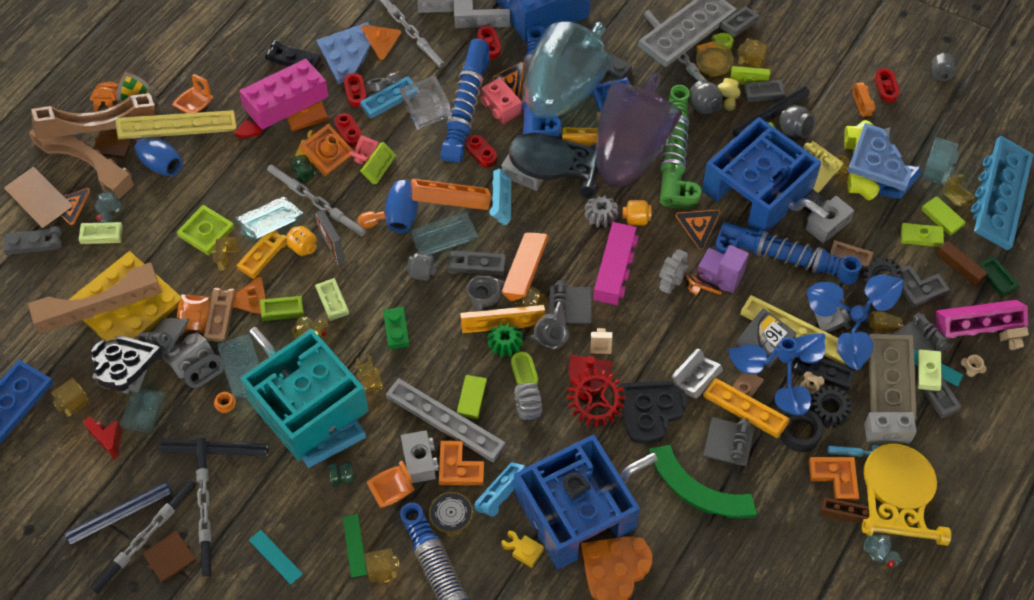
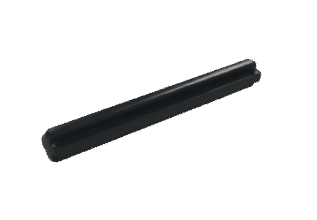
(775, 109)
(215, 447)

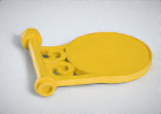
(903, 483)

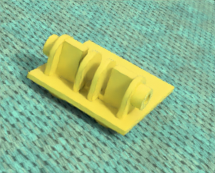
(828, 167)

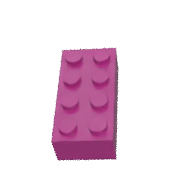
(283, 93)

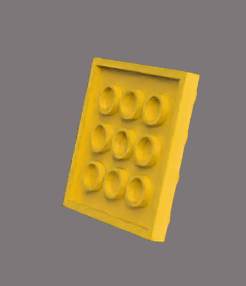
(127, 319)

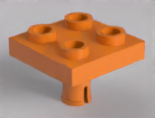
(326, 149)

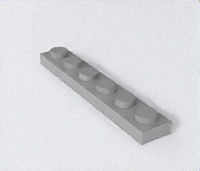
(445, 420)

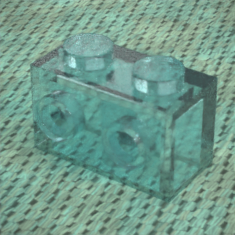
(940, 161)

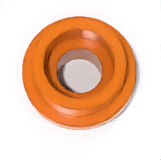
(224, 397)

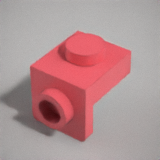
(364, 150)

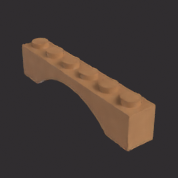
(52, 122)
(110, 175)
(54, 313)

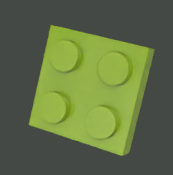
(204, 229)

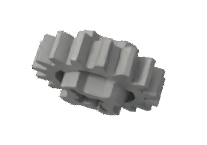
(673, 271)

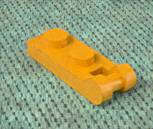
(262, 253)

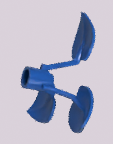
(826, 297)
(808, 348)

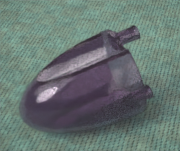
(633, 131)

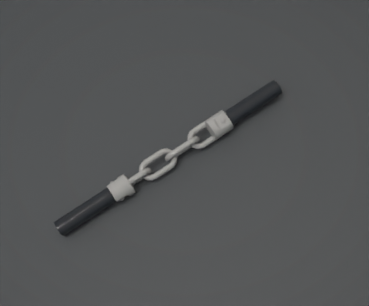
(204, 535)
(122, 559)

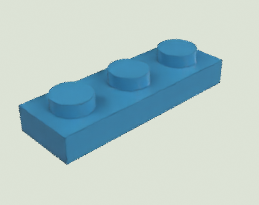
(385, 98)
(335, 443)

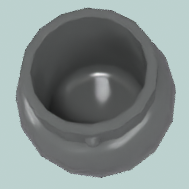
(705, 97)
(797, 122)

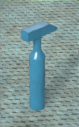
(848, 451)

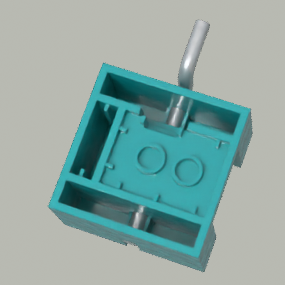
(303, 392)

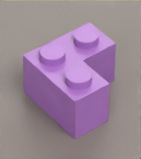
(723, 269)

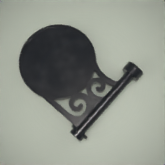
(552, 158)

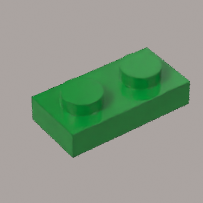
(396, 328)

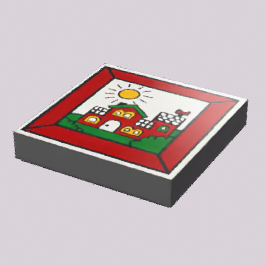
(330, 237)

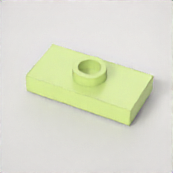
(100, 233)
(332, 299)
(929, 370)

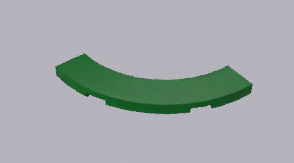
(695, 493)

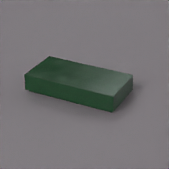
(999, 277)

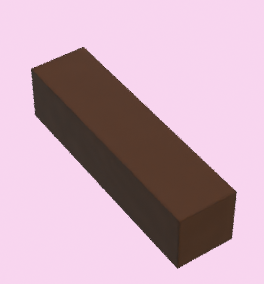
(961, 263)
(844, 510)

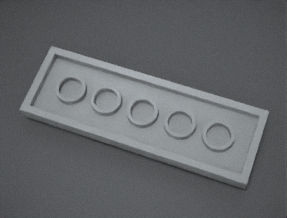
(685, 29)

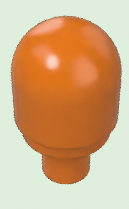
(370, 219)

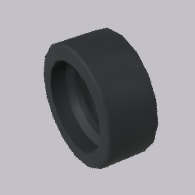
(803, 445)

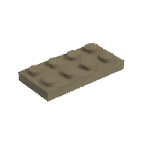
(892, 374)

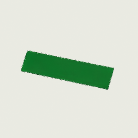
(354, 545)

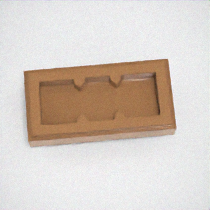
(843, 250)
(748, 384)

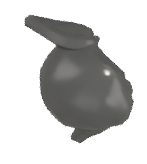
(484, 292)
(551, 329)

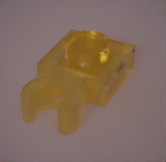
(368, 376)

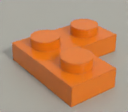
(454, 470)
(840, 471)

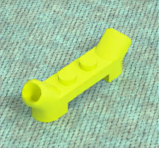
(856, 183)

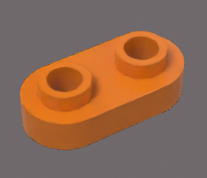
(864, 103)

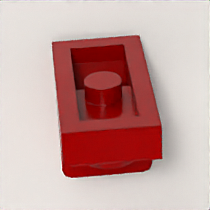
(107, 437)

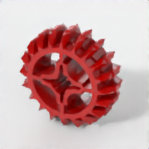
(587, 392)

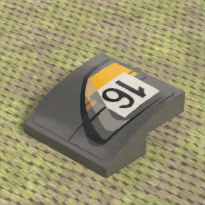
(766, 332)

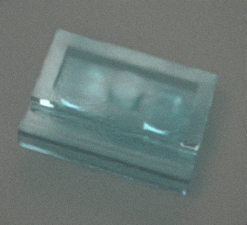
(143, 411)

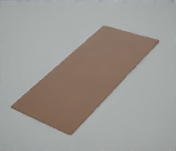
(38, 197)

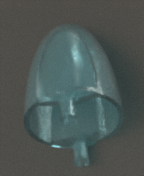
(565, 68)

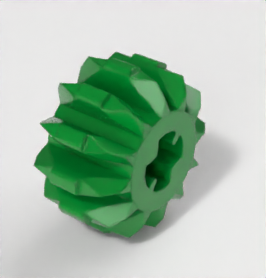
(505, 340)

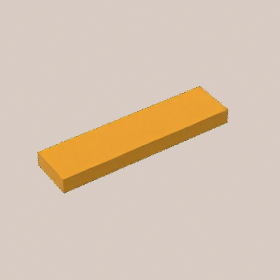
(484, 320)
(746, 407)

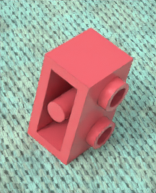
(501, 101)

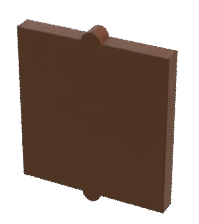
(110, 145)
(169, 556)

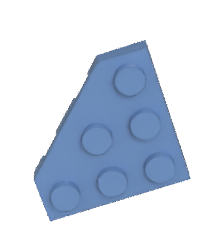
(344, 51)
(879, 159)

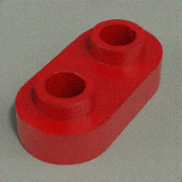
(492, 40)
(888, 89)
(356, 91)
(347, 128)
(478, 148)

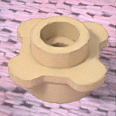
(973, 360)
(812, 388)

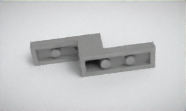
(465, 15)

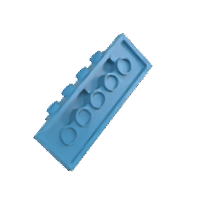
(1001, 192)

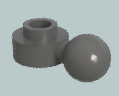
(378, 84)

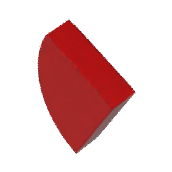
(247, 129)

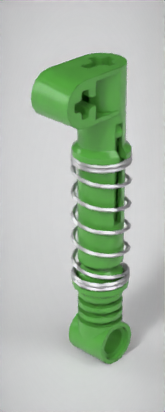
(672, 166)

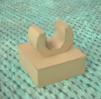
(1015, 337)
(601, 342)

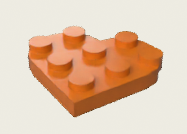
(615, 566)

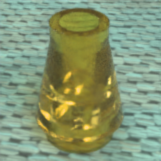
(883, 321)

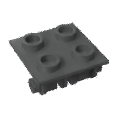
(575, 302)
(165, 333)
(924, 334)
(729, 441)

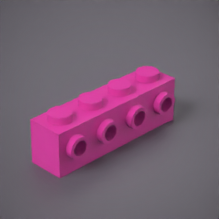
(615, 262)
(982, 318)

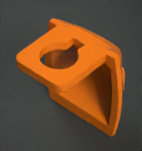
(104, 92)
(194, 99)
(196, 310)
(391, 485)

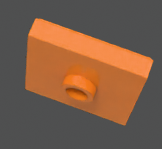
(308, 117)

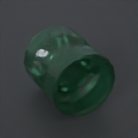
(303, 170)
(346, 473)

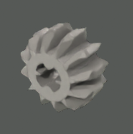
(601, 211)
(528, 401)

